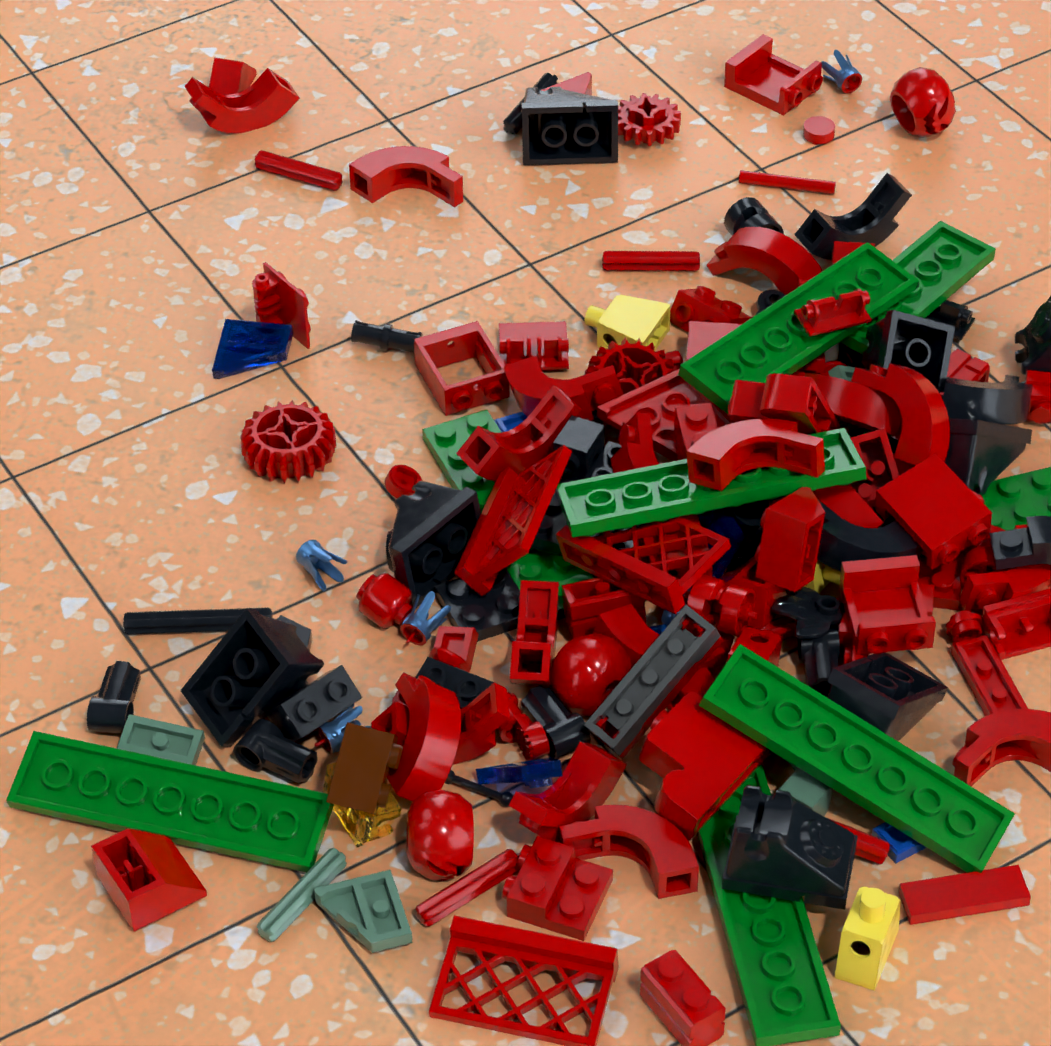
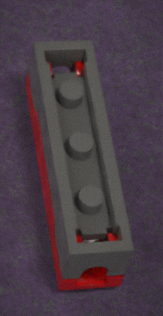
(654, 681)

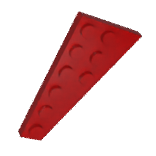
(659, 401)

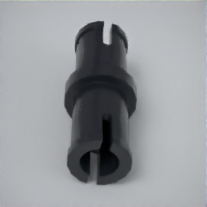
(384, 336)

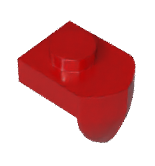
(455, 646)

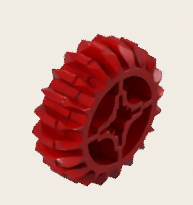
(633, 363)
(288, 441)

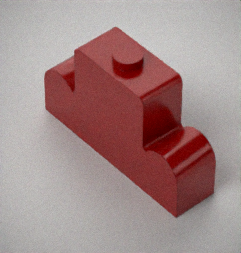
(785, 399)
(699, 762)

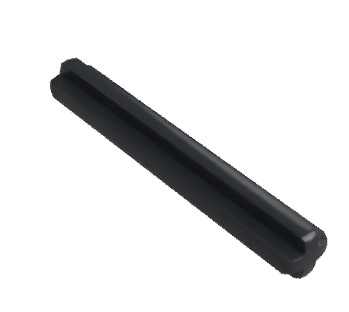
(184, 620)

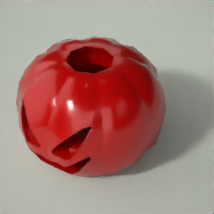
(923, 102)
(588, 672)
(440, 835)

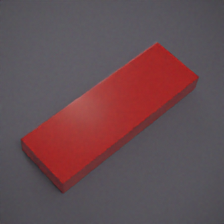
(986, 675)
(964, 894)

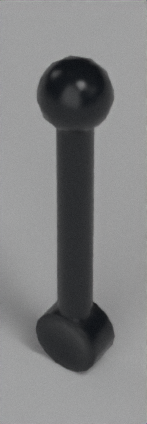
(504, 798)

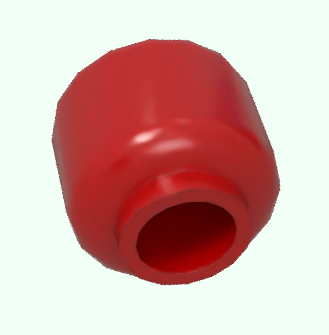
(384, 600)

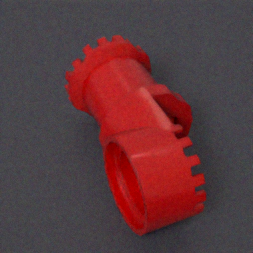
(520, 729)

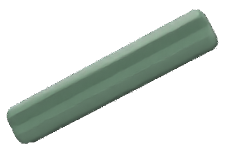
(301, 895)

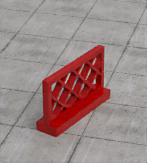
(510, 520)
(644, 579)
(529, 949)

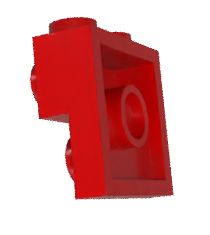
(556, 889)

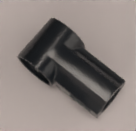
(819, 659)
(115, 699)
(561, 727)
(268, 748)

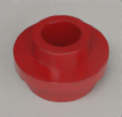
(964, 626)

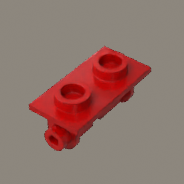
(831, 314)

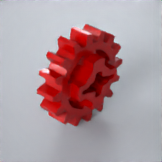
(648, 119)

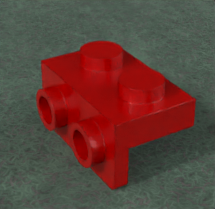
(703, 306)

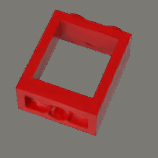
(468, 342)

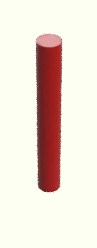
(787, 182)

